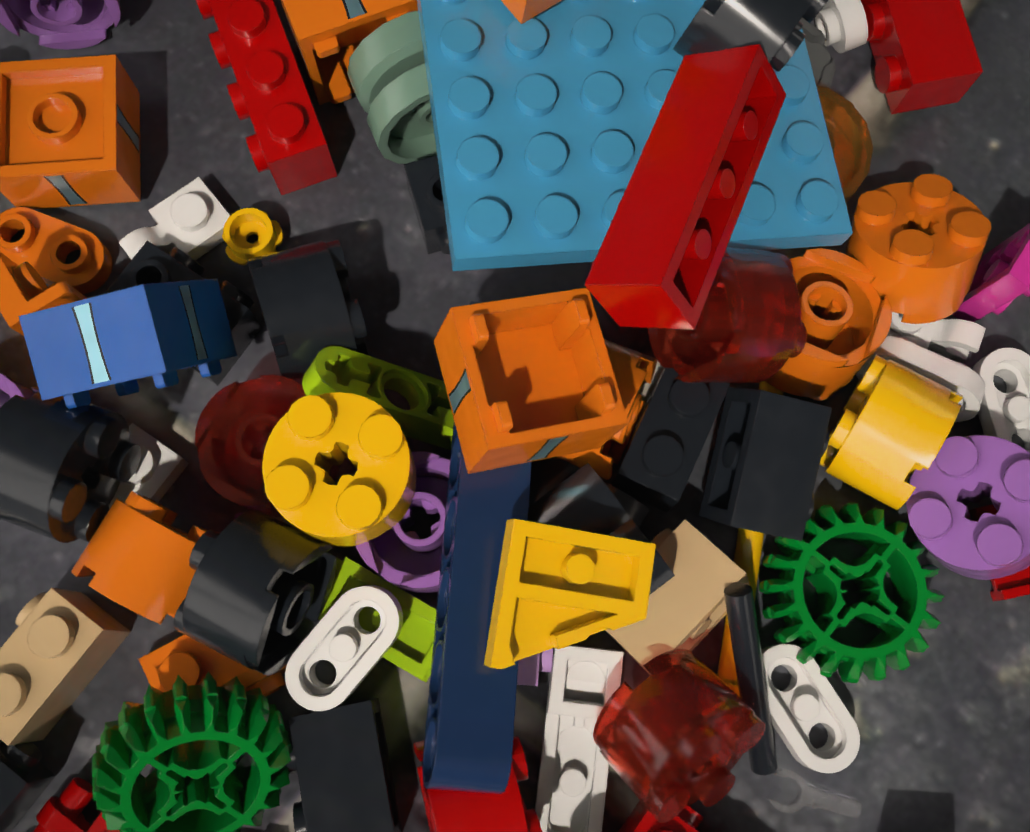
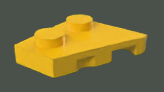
(563, 588)

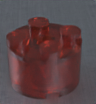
(745, 324)
(233, 432)
(676, 734)

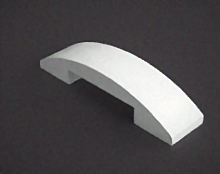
(571, 764)

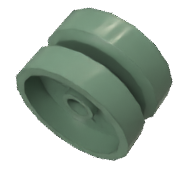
(393, 89)

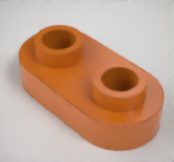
(47, 245)

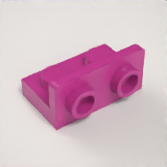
(999, 278)

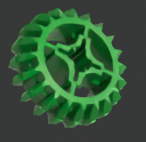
(896, 620)
(193, 745)

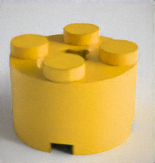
(889, 430)
(321, 434)

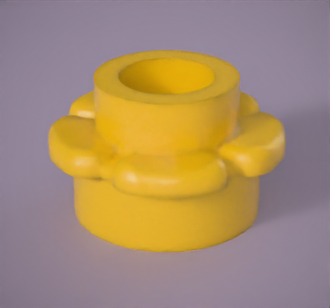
(246, 223)

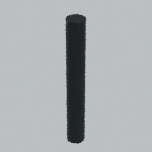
(750, 671)

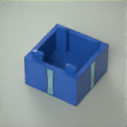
(128, 338)

